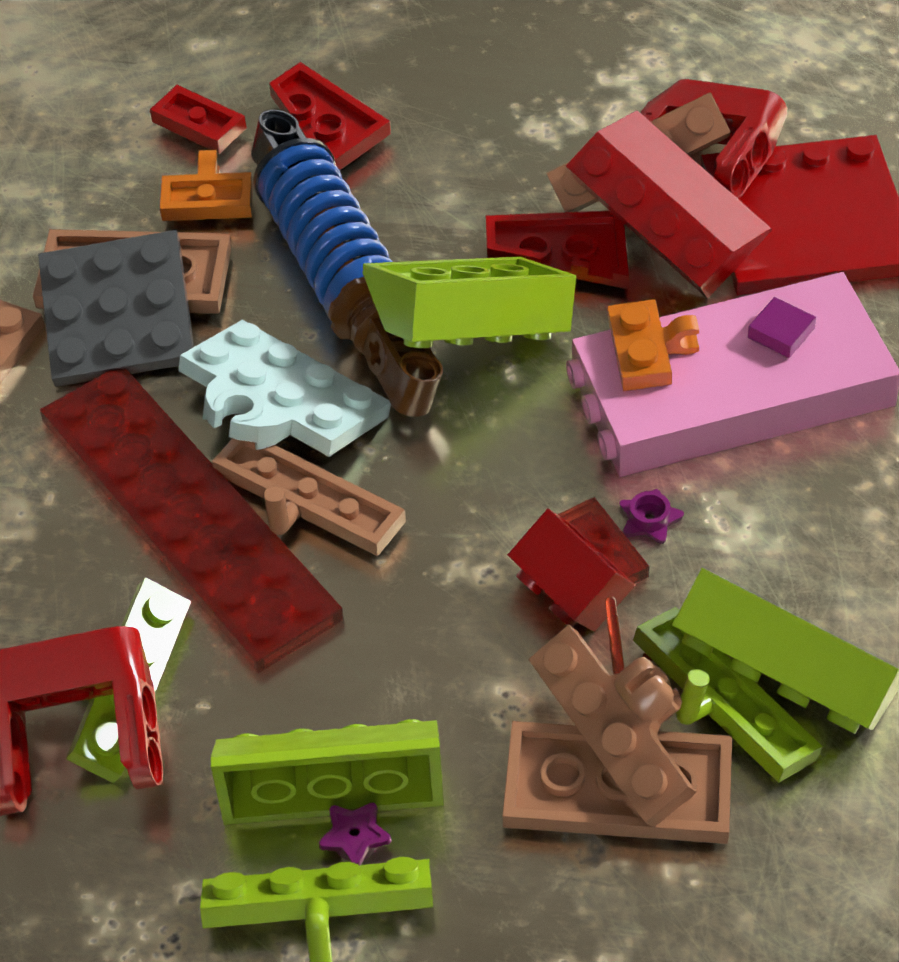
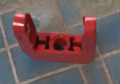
(751, 115)
(73, 671)

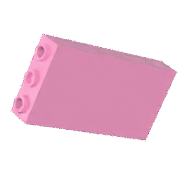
(734, 386)

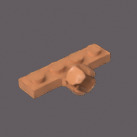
(689, 127)
(619, 720)

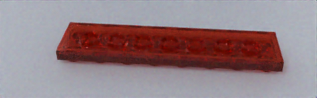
(192, 518)

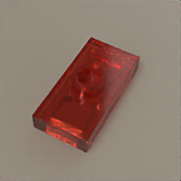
(607, 537)

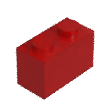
(569, 570)

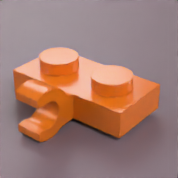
(206, 193)
(644, 344)

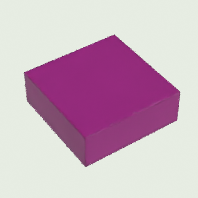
(781, 327)

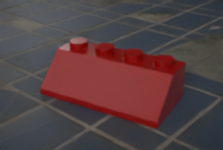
(668, 201)

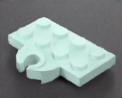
(279, 392)

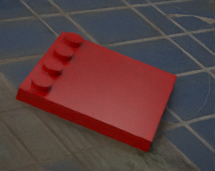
(827, 214)

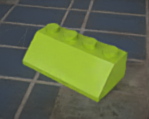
(471, 299)
(788, 650)
(312, 770)

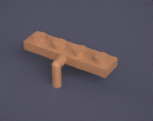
(306, 491)

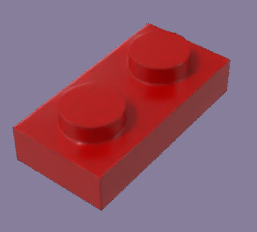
(198, 118)

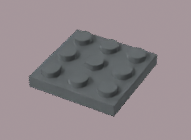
(115, 307)

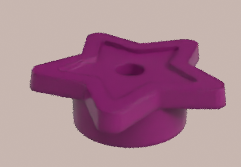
(649, 503)
(358, 847)

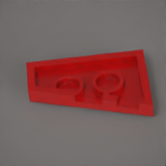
(329, 113)
(575, 242)

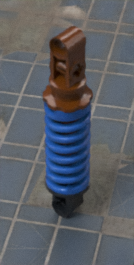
(331, 243)

